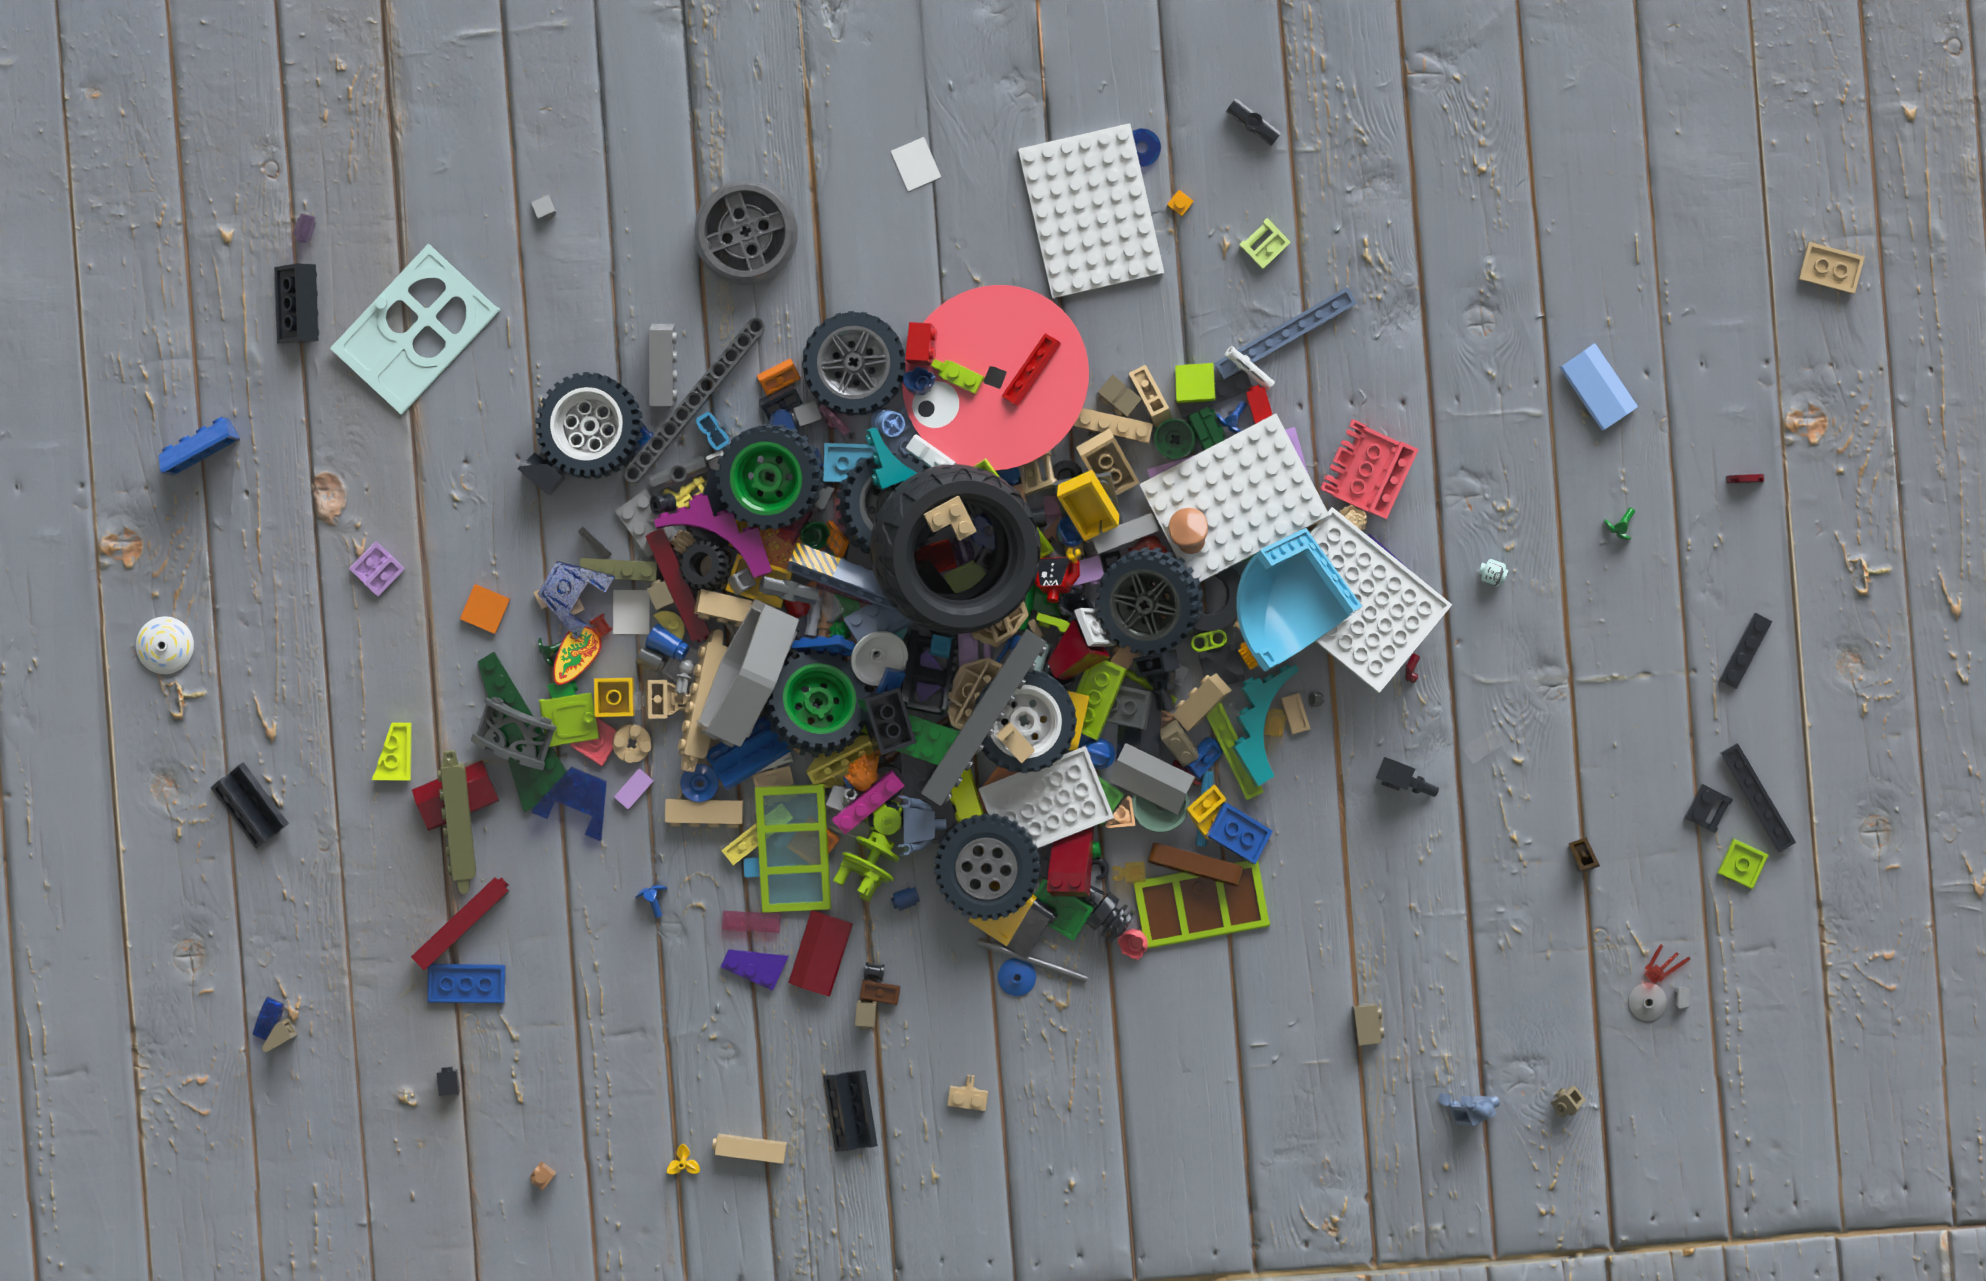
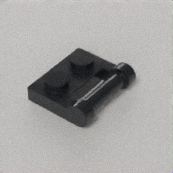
(1702, 806)

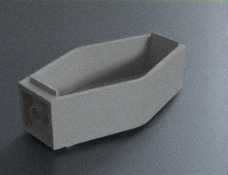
(747, 674)

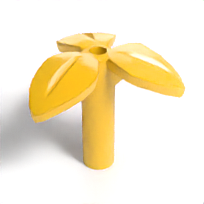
(676, 1166)

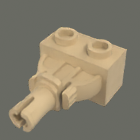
(663, 699)

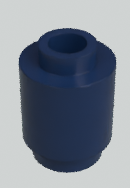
(905, 898)

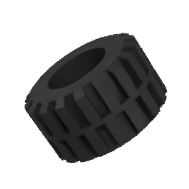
(719, 568)

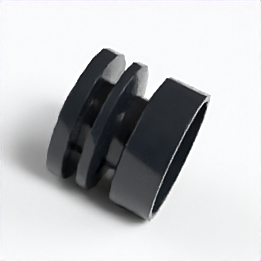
(1110, 917)

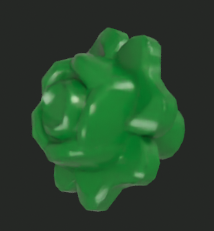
(839, 629)

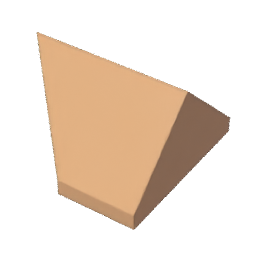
(1123, 815)

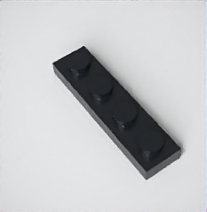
(1223, 390)
(1745, 650)

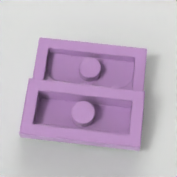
(376, 568)

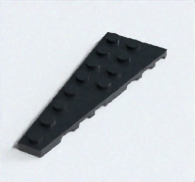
(915, 776)

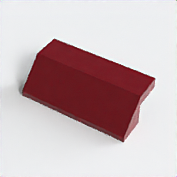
(480, 794)
(820, 953)

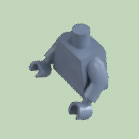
(918, 825)
(1471, 1109)

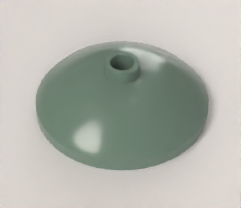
(1155, 819)

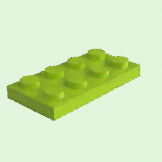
(1102, 685)

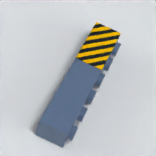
(837, 574)

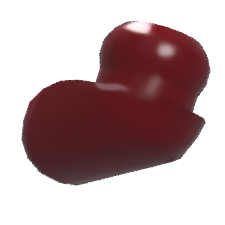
(1410, 667)

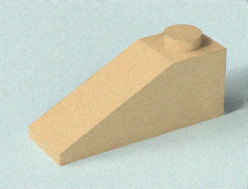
(1151, 395)

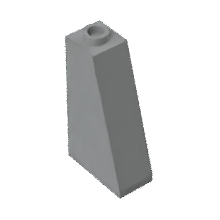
(1121, 535)

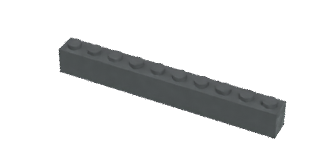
(983, 718)

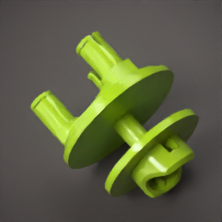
(872, 874)

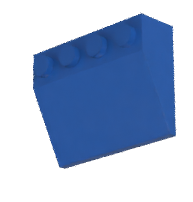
(198, 447)

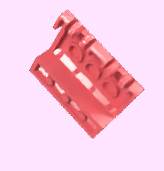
(1369, 470)

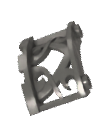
(486, 737)

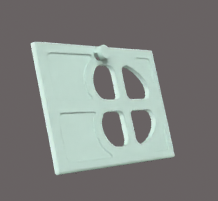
(388, 357)

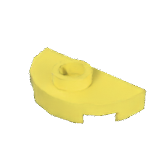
(671, 622)

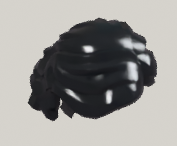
(1072, 601)

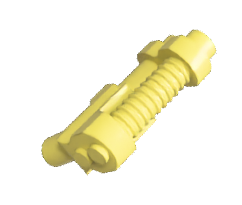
(683, 497)

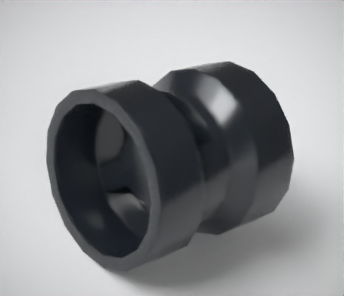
(661, 504)

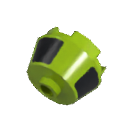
(886, 818)

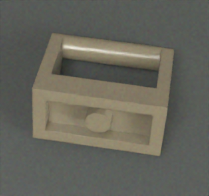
(280, 1033)

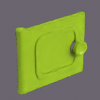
(573, 718)

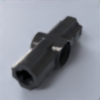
(1242, 114)

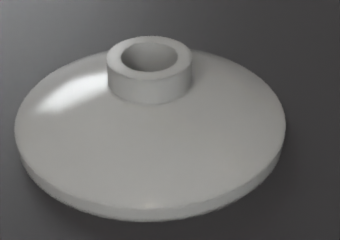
(1638, 998)

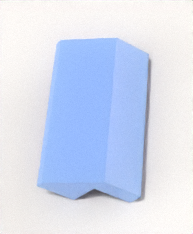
(1598, 387)

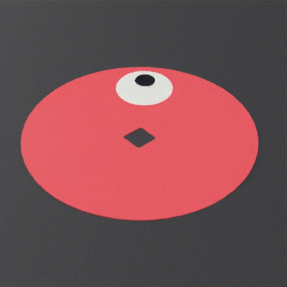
(1000, 330)

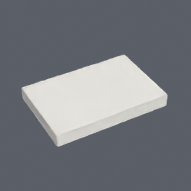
(1092, 628)

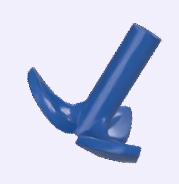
(1232, 420)
(650, 895)

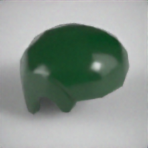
(814, 534)

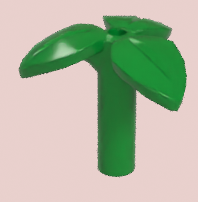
(1621, 527)

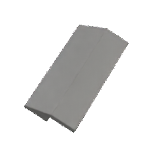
(1151, 779)

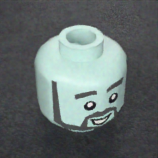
(1493, 572)

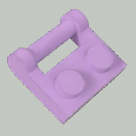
(969, 649)

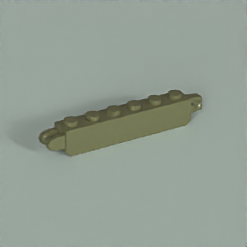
(458, 820)

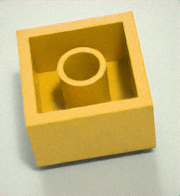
(614, 697)

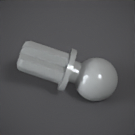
(686, 668)

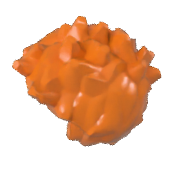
(863, 772)

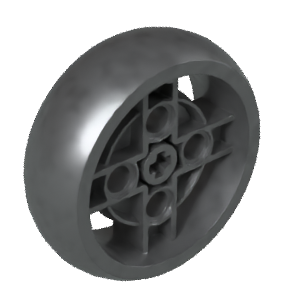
(780, 220)

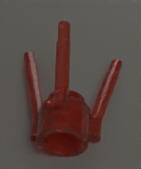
(1656, 973)

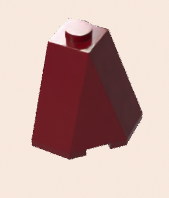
(1074, 654)

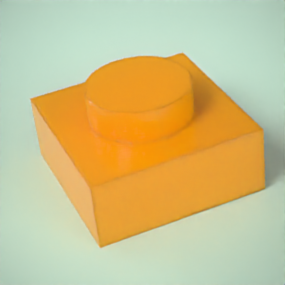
(1180, 203)

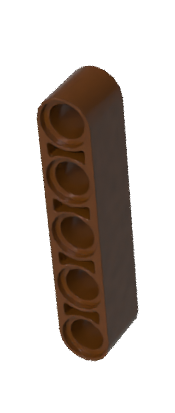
(1195, 864)

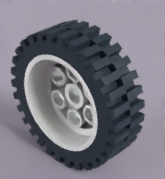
(567, 403)

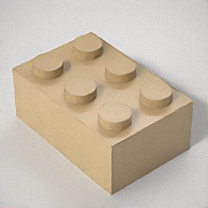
(1105, 455)

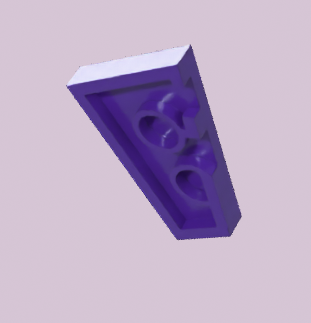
(755, 966)

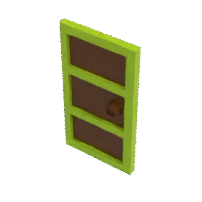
(1195, 908)

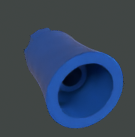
(666, 643)

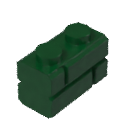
(1205, 428)

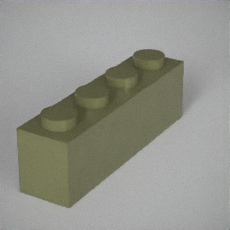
(623, 568)

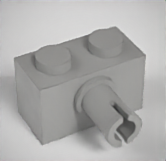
(840, 799)

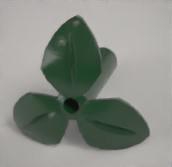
(547, 651)

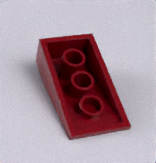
(1071, 865)

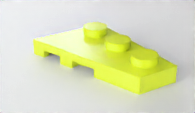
(396, 754)

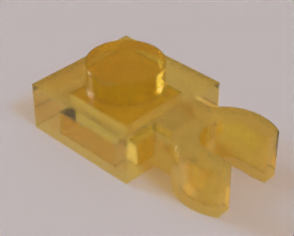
(1133, 872)

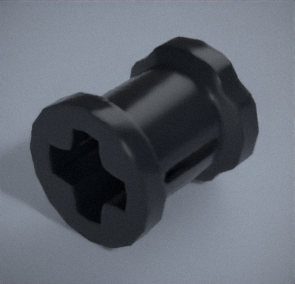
(874, 971)

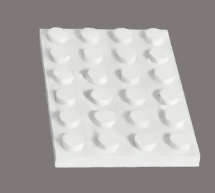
(1053, 800)

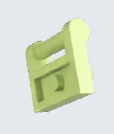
(1269, 248)

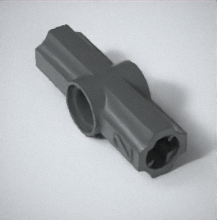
(691, 469)
(789, 590)

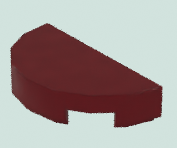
(1746, 478)

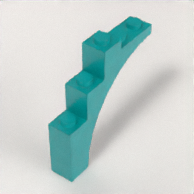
(890, 468)
(1259, 695)

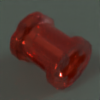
(601, 625)

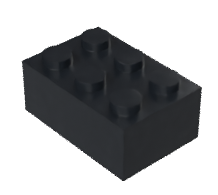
(887, 721)

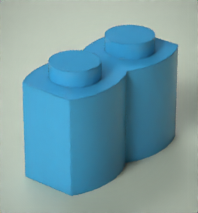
(716, 436)

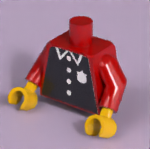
(1058, 574)

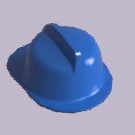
(1100, 751)

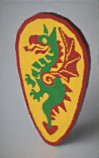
(575, 655)

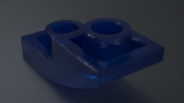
(268, 1017)

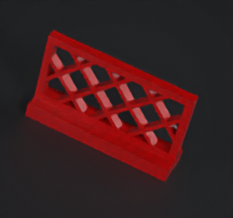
(1031, 369)

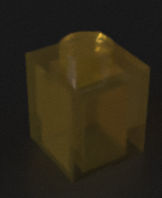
(1275, 722)

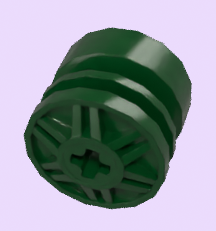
(1176, 428)

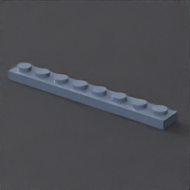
(1290, 330)

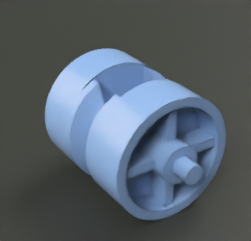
(888, 422)

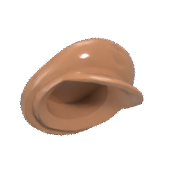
(1188, 529)

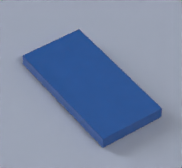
(466, 983)

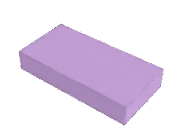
(634, 788)

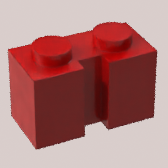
(920, 342)

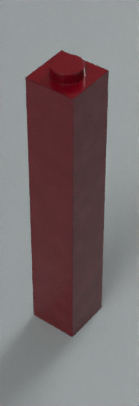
(678, 587)
(460, 923)

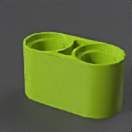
(1208, 640)

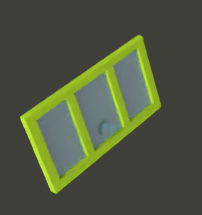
(793, 848)

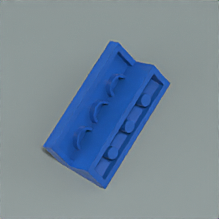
(756, 752)

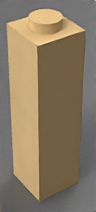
(749, 1148)

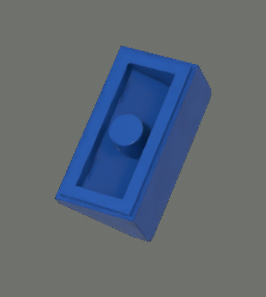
(1208, 753)

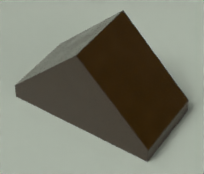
(1583, 855)

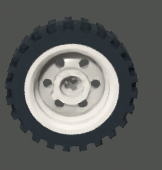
(1053, 735)

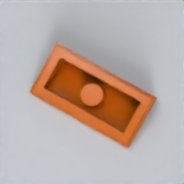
(778, 377)

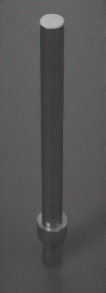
(997, 948)

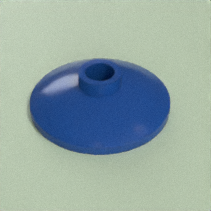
(690, 779)
(1009, 969)

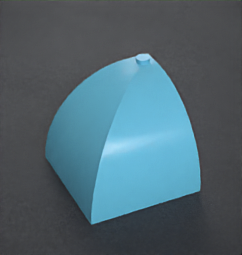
(1290, 599)

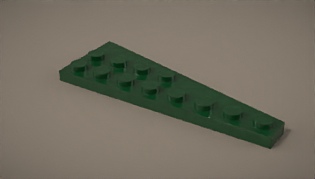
(529, 782)

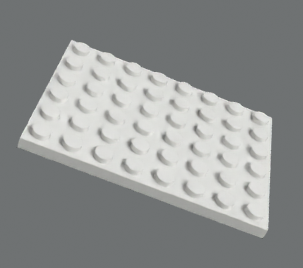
(1091, 211)
(1247, 490)
(1395, 604)

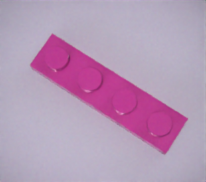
(868, 802)

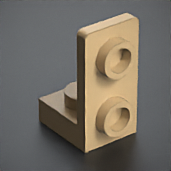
(1015, 742)

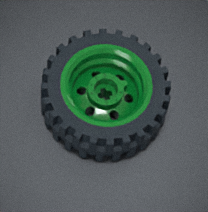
(741, 492)
(811, 672)

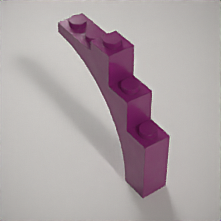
(724, 525)

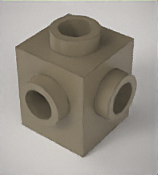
(1565, 1104)

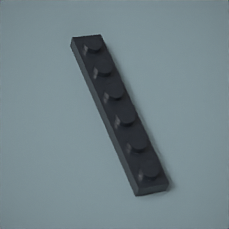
(1758, 797)

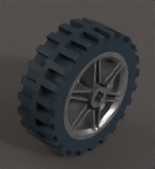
(874, 389)

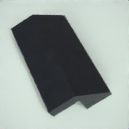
(1144, 740)
(249, 805)
(850, 1110)

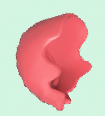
(1133, 943)

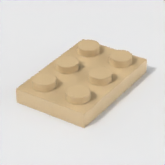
(1831, 268)

